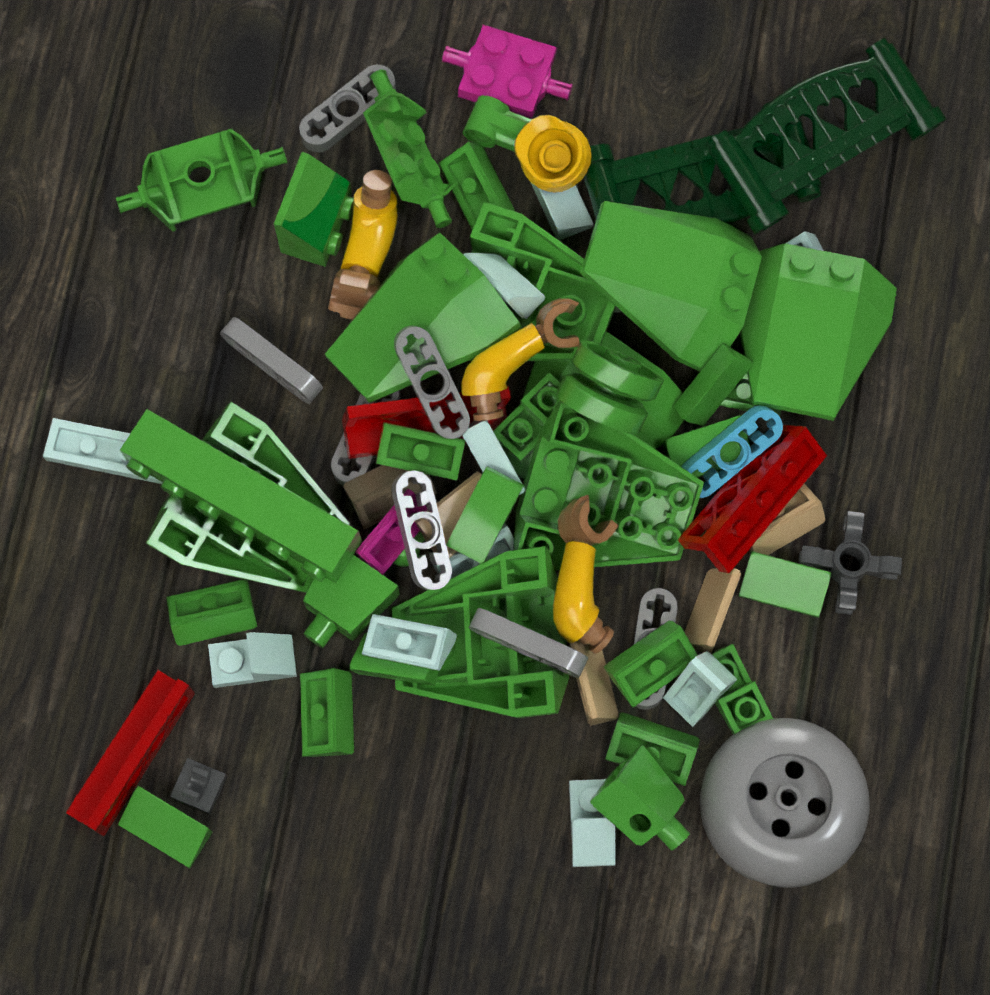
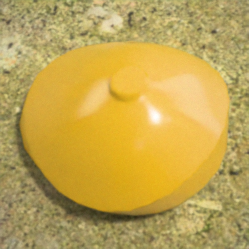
(552, 153)

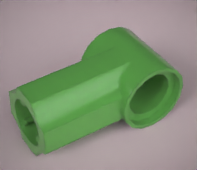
(493, 124)

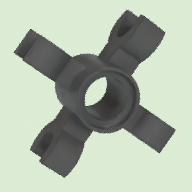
(882, 567)

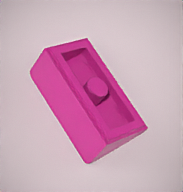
(385, 541)

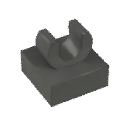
(198, 786)

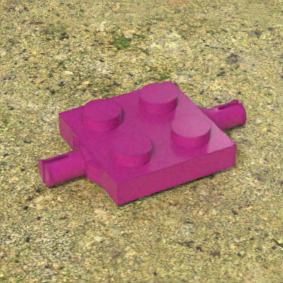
(508, 70)

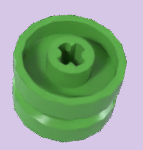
(609, 387)

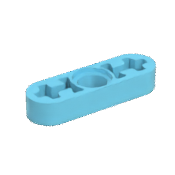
(747, 454)

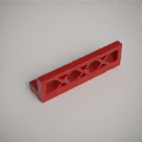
(364, 422)
(754, 498)
(131, 752)

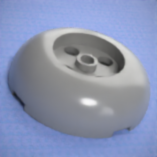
(742, 826)

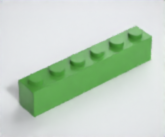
(240, 496)

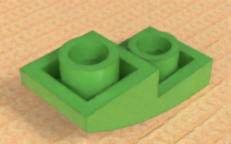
(521, 428)
(485, 515)
(742, 702)

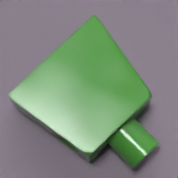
(348, 602)
(642, 801)

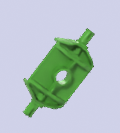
(404, 149)
(232, 180)

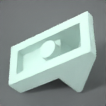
(252, 659)
(699, 687)
(590, 830)

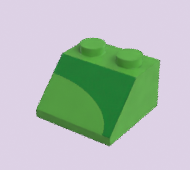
(313, 212)

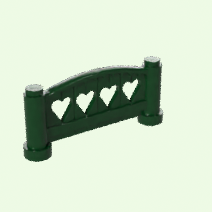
(658, 169)
(763, 185)

